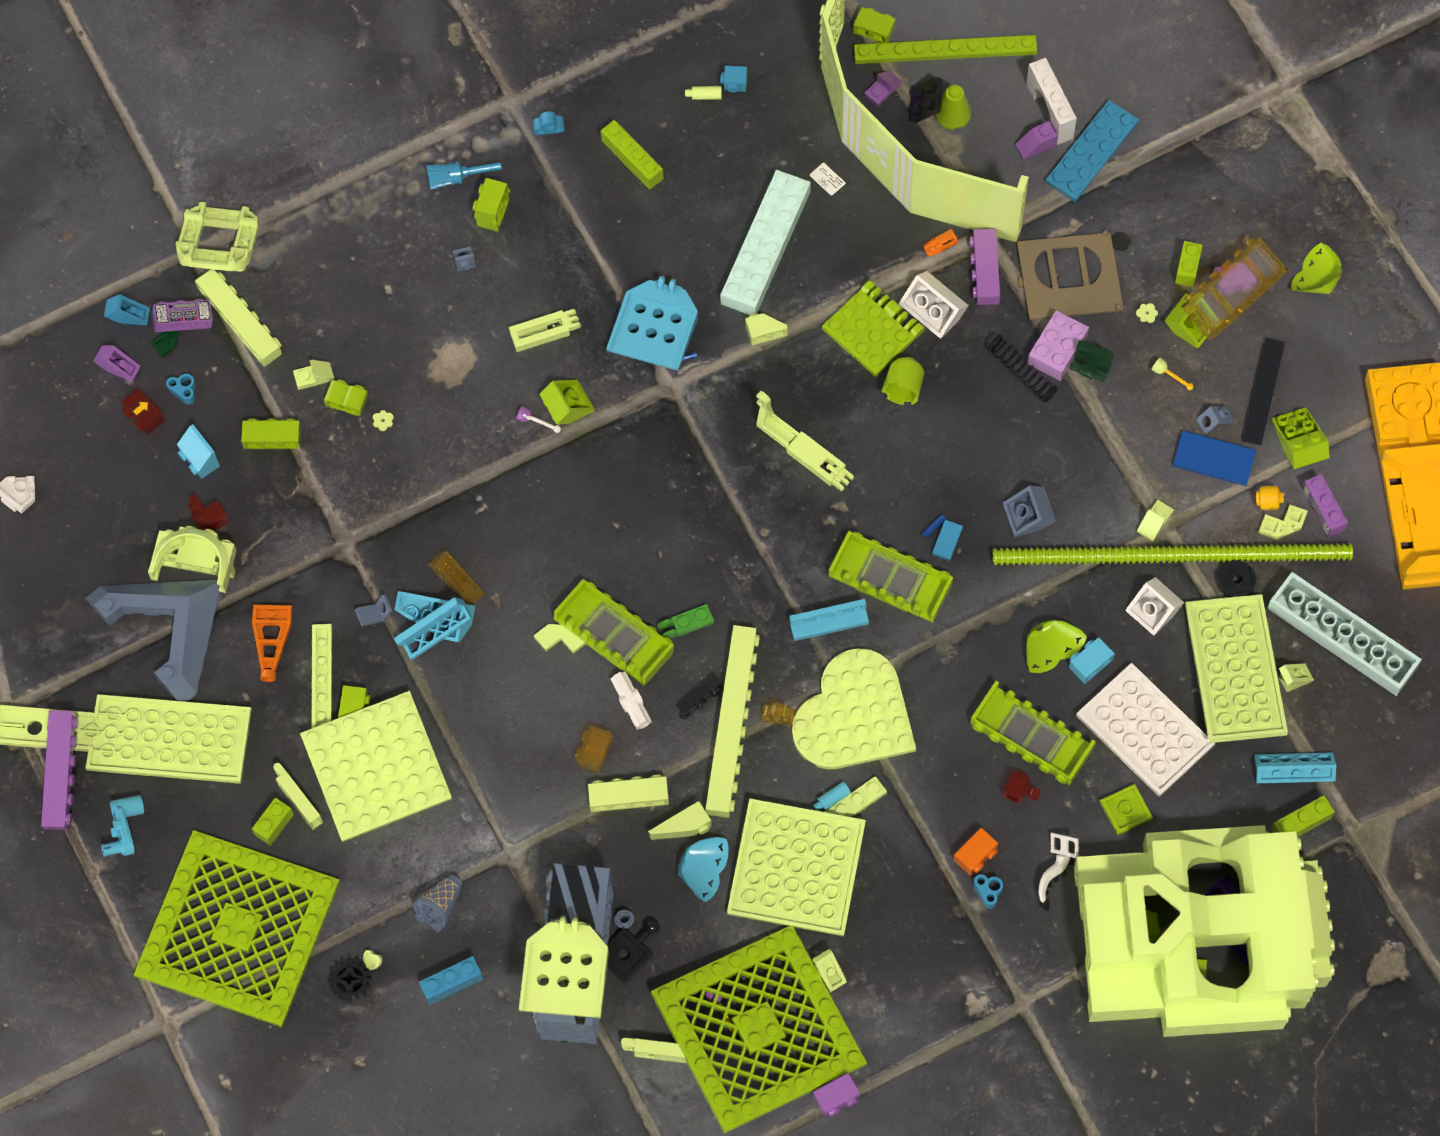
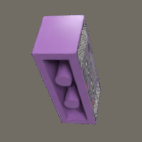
(182, 315)
(1324, 506)

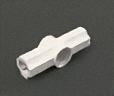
(631, 700)

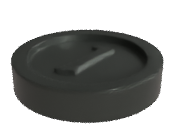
(1121, 241)

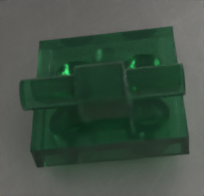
(1093, 359)

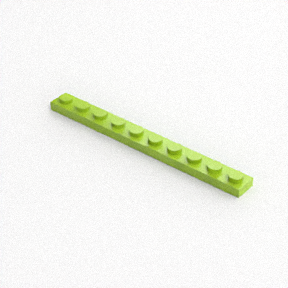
(945, 49)

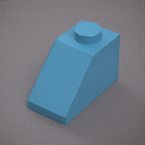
(126, 311)

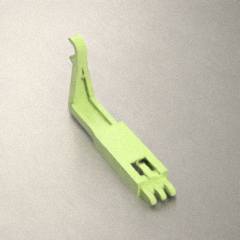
(801, 446)

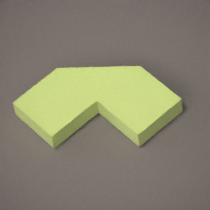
(1278, 528)
(554, 633)

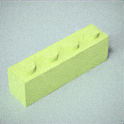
(628, 793)

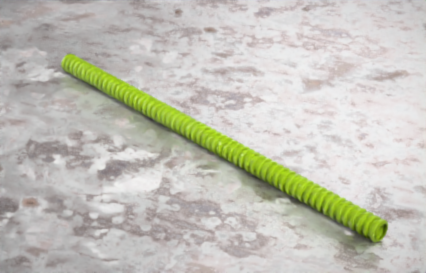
(1173, 554)

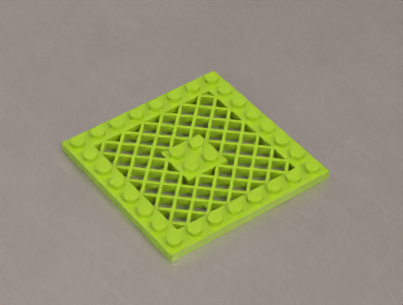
(237, 928)
(758, 1028)

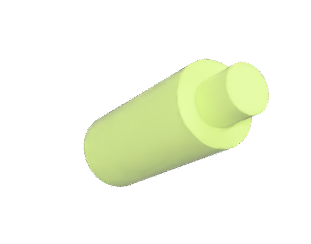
(704, 92)

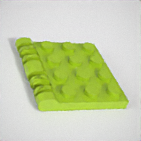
(870, 331)

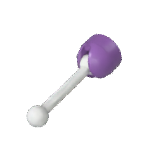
(525, 415)

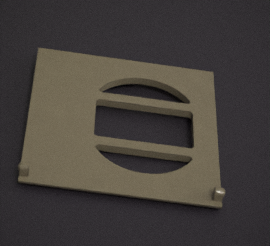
(1094, 298)

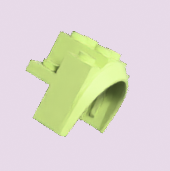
(197, 552)

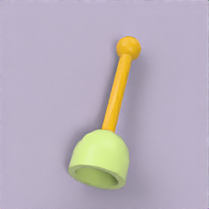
(1161, 367)

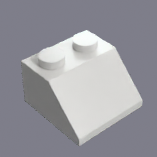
(1154, 606)

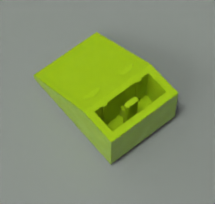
(1301, 438)

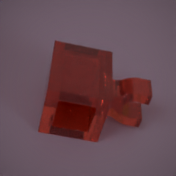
(1018, 787)

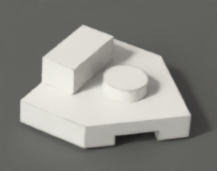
(17, 492)

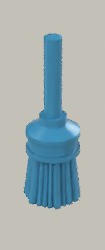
(455, 173)

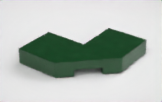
(165, 343)

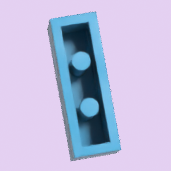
(451, 980)

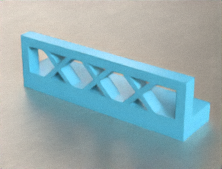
(828, 620)
(428, 624)
(1295, 770)

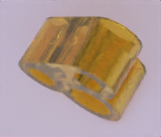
(777, 714)

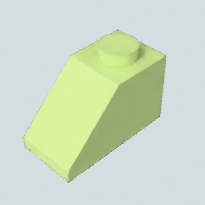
(764, 328)

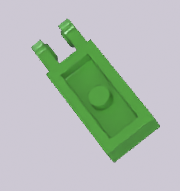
(687, 622)

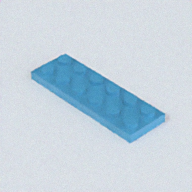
(1092, 151)

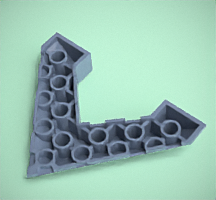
(193, 612)

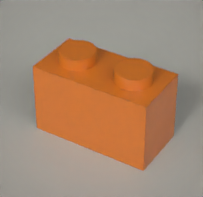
(976, 852)

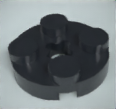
(1242, 571)

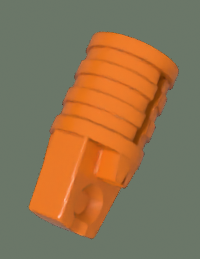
(940, 243)

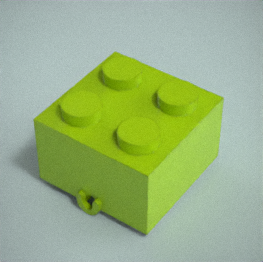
(491, 204)

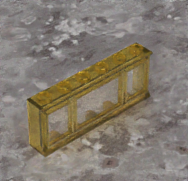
(1234, 287)

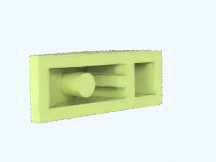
(684, 824)

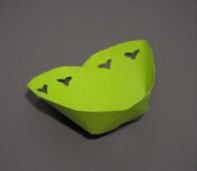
(1320, 276)
(1051, 644)

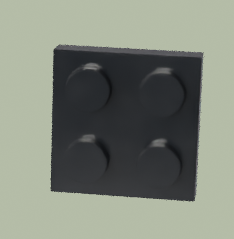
(926, 100)

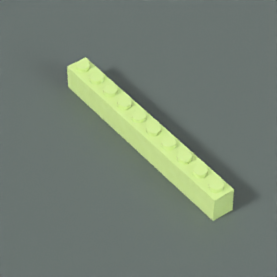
(731, 721)

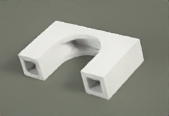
(1044, 84)

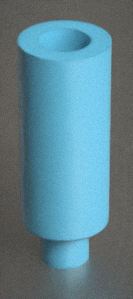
(832, 797)

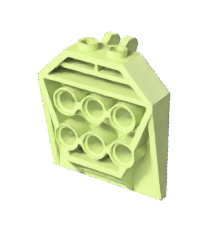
(558, 941)

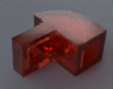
(209, 518)

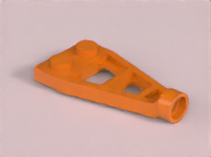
(271, 616)

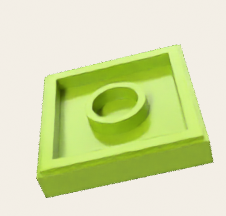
(1126, 809)

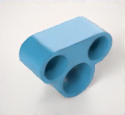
(548, 124)
(179, 390)
(985, 892)

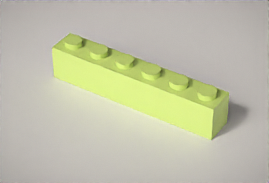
(238, 317)

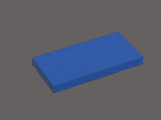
(1214, 458)

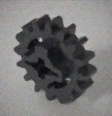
(341, 980)

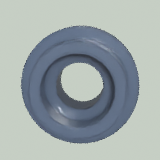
(624, 913)

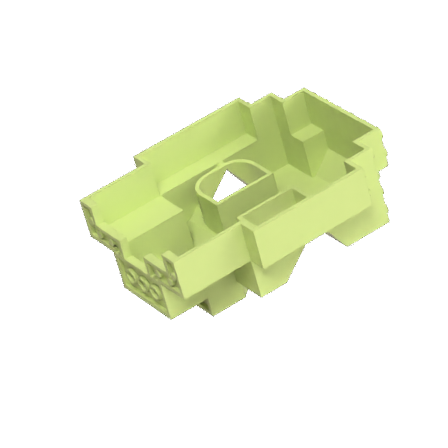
(1276, 915)

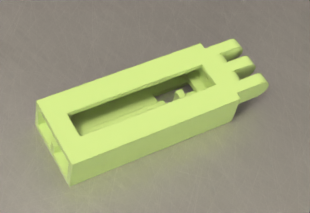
(536, 332)
(297, 797)
(653, 1049)

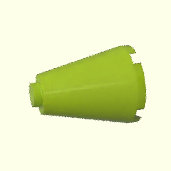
(954, 108)

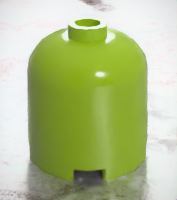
(904, 381)

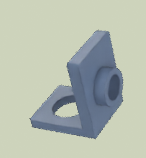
(466, 261)
(1217, 415)
(373, 613)

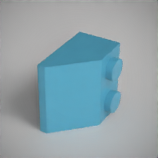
(197, 453)

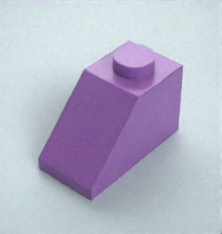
(1037, 140)
(116, 362)

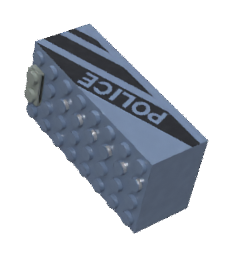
(584, 895)

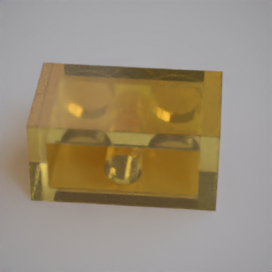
(594, 749)

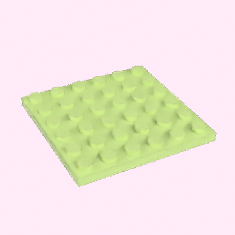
(376, 766)
(796, 867)

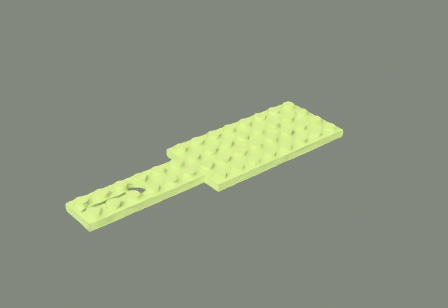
(147, 737)

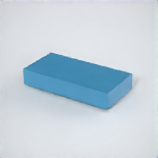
(947, 540)

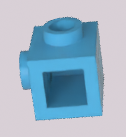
(734, 78)

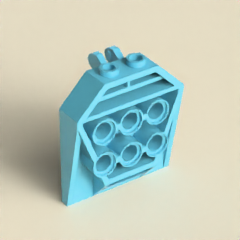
(655, 299)

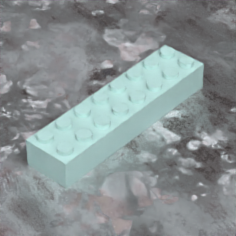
(765, 243)
(1344, 633)

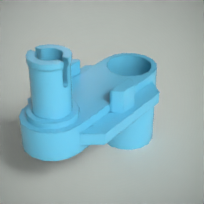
(120, 811)

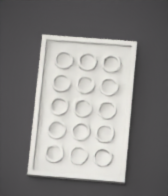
(1145, 729)

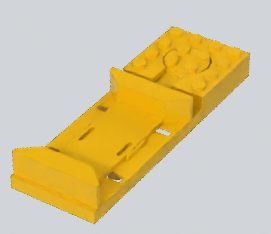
(1407, 437)

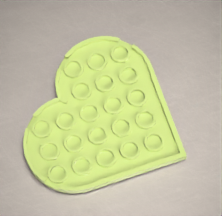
(857, 714)

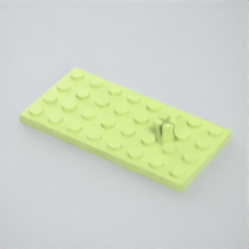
(1236, 668)

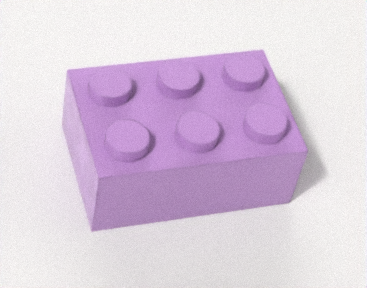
(1057, 345)

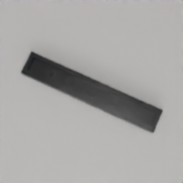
(1263, 391)

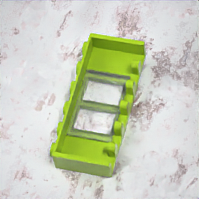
(891, 576)
(614, 632)
(1031, 734)

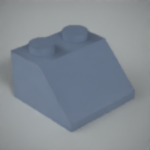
(1029, 511)

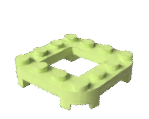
(201, 216)

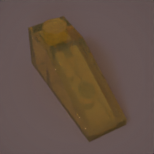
(456, 578)

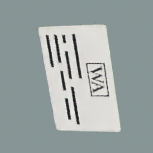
(827, 179)

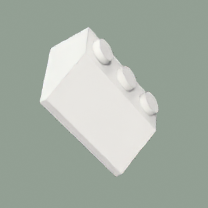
(933, 304)

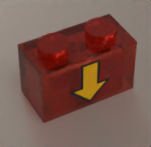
(142, 411)

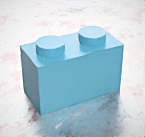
(1091, 660)

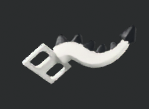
(1059, 867)

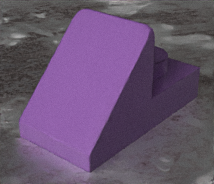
(882, 88)

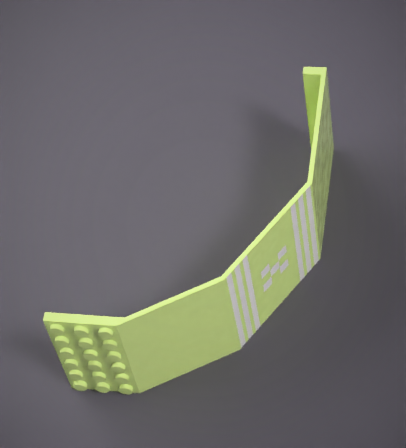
(916, 184)

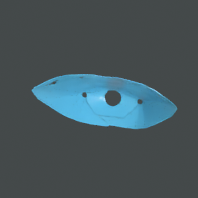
(701, 866)

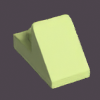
(316, 374)
(1155, 520)
(1294, 676)
(829, 970)

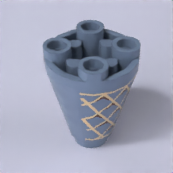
(438, 903)

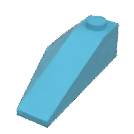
(418, 607)

